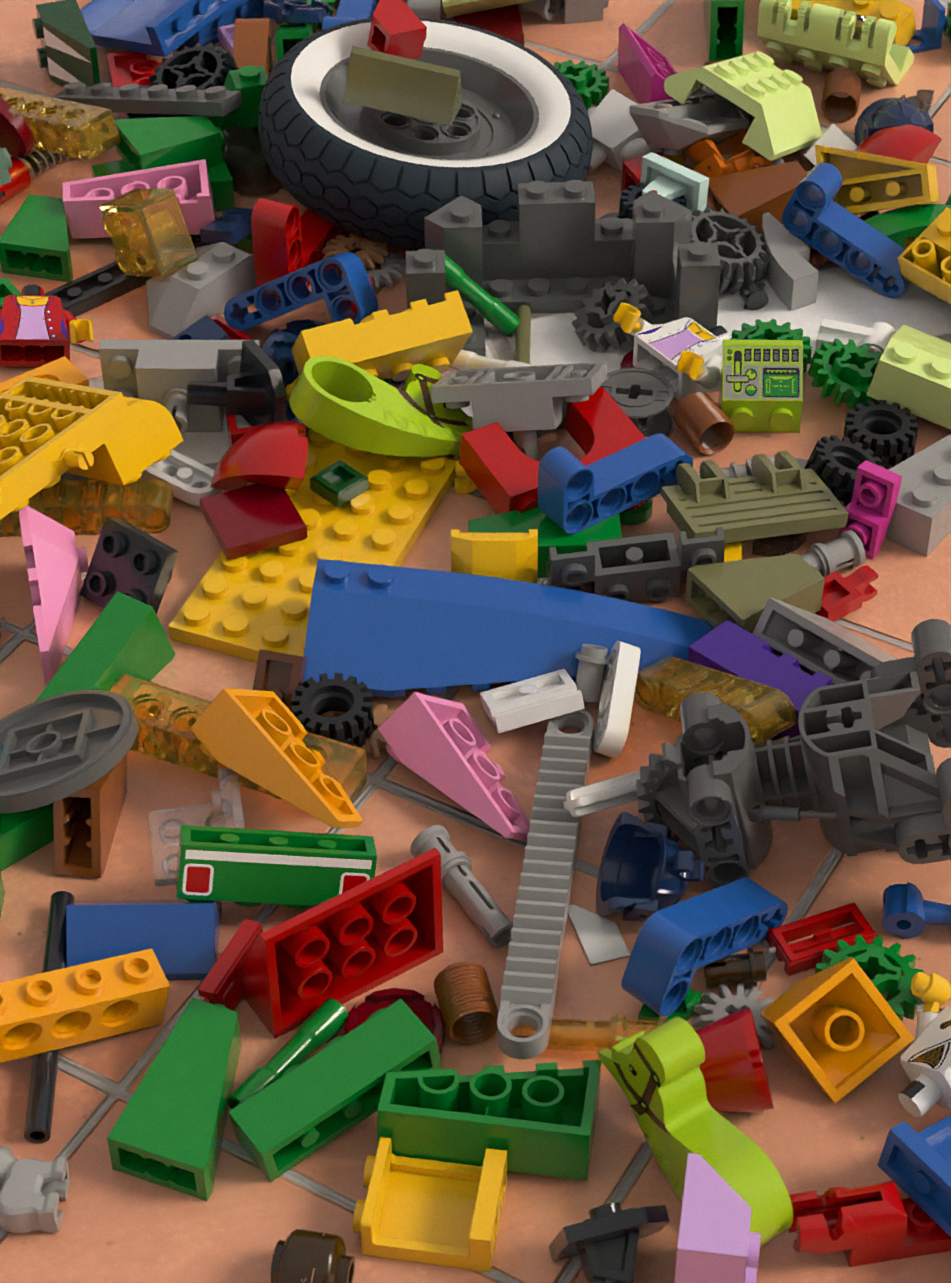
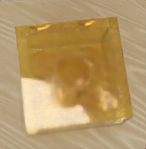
(148, 232)

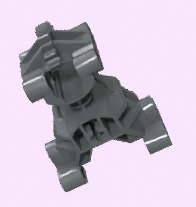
(856, 764)

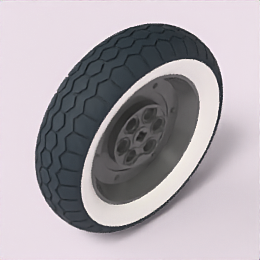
(390, 170)

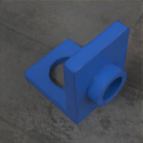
(931, 29)

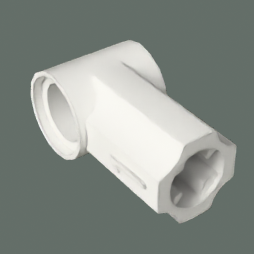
(875, 334)

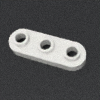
(186, 477)

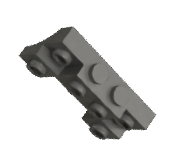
(634, 566)

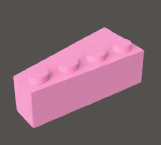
(187, 180)

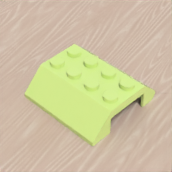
(818, 42)
(775, 97)

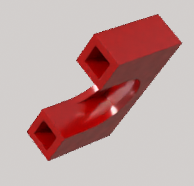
(511, 478)

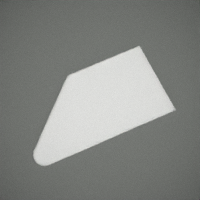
(597, 935)

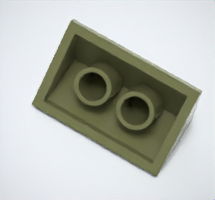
(403, 86)

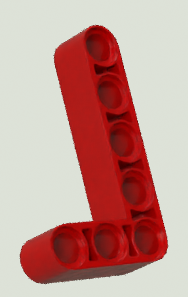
(286, 240)

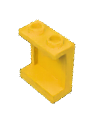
(431, 1209)

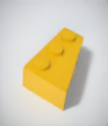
(879, 181)

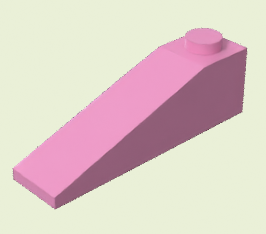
(54, 582)
(449, 752)

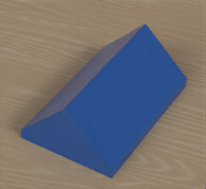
(177, 930)

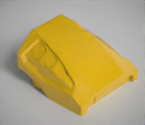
(496, 554)

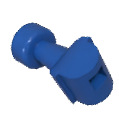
(907, 912)

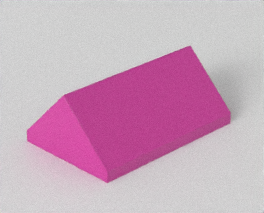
(642, 67)

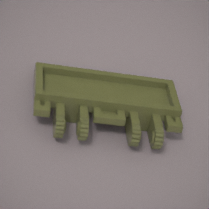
(775, 503)

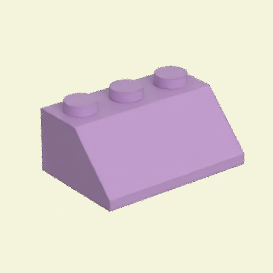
(714, 1230)

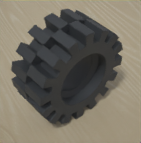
(884, 430)
(838, 463)
(335, 696)

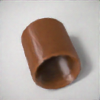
(838, 108)
(704, 423)
(466, 1002)

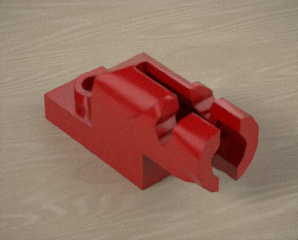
(865, 1223)

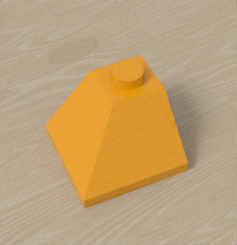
(837, 1027)

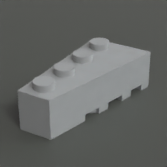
(924, 499)

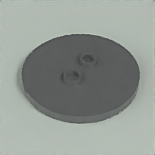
(62, 746)

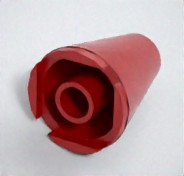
(734, 1065)

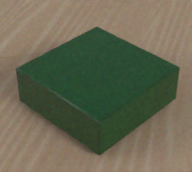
(339, 483)

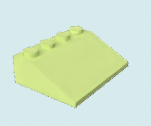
(915, 375)

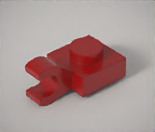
(846, 594)

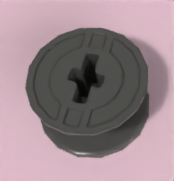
(642, 397)

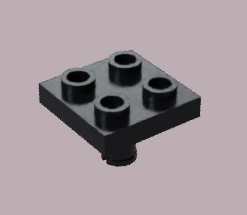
(128, 563)

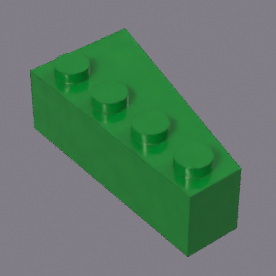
(535, 1116)

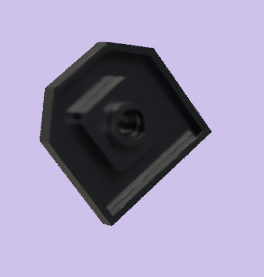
(253, 393)
(609, 1240)

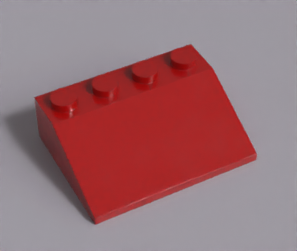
(346, 944)

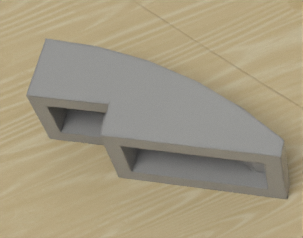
(789, 267)

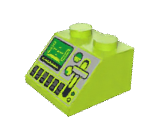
(762, 385)

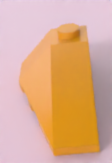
(264, 743)

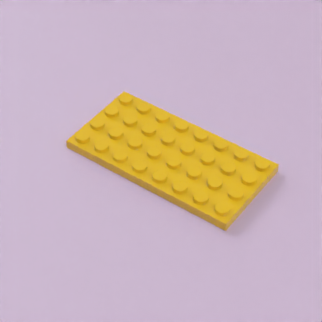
(267, 594)

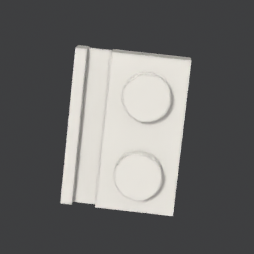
(532, 700)

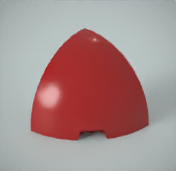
(902, 142)
(265, 456)

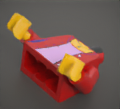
(38, 329)

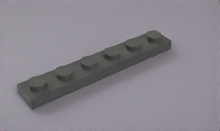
(155, 99)

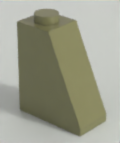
(742, 588)

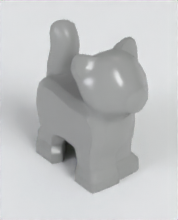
(32, 1192)

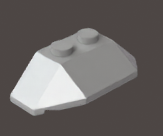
(680, 126)
(198, 288)
(818, 643)

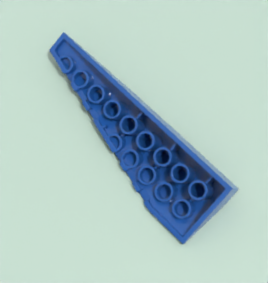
(460, 629)

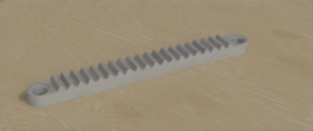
(544, 889)

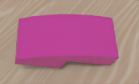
(872, 505)

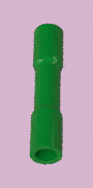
(489, 306)
(309, 1037)

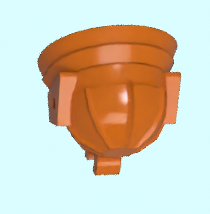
(725, 157)

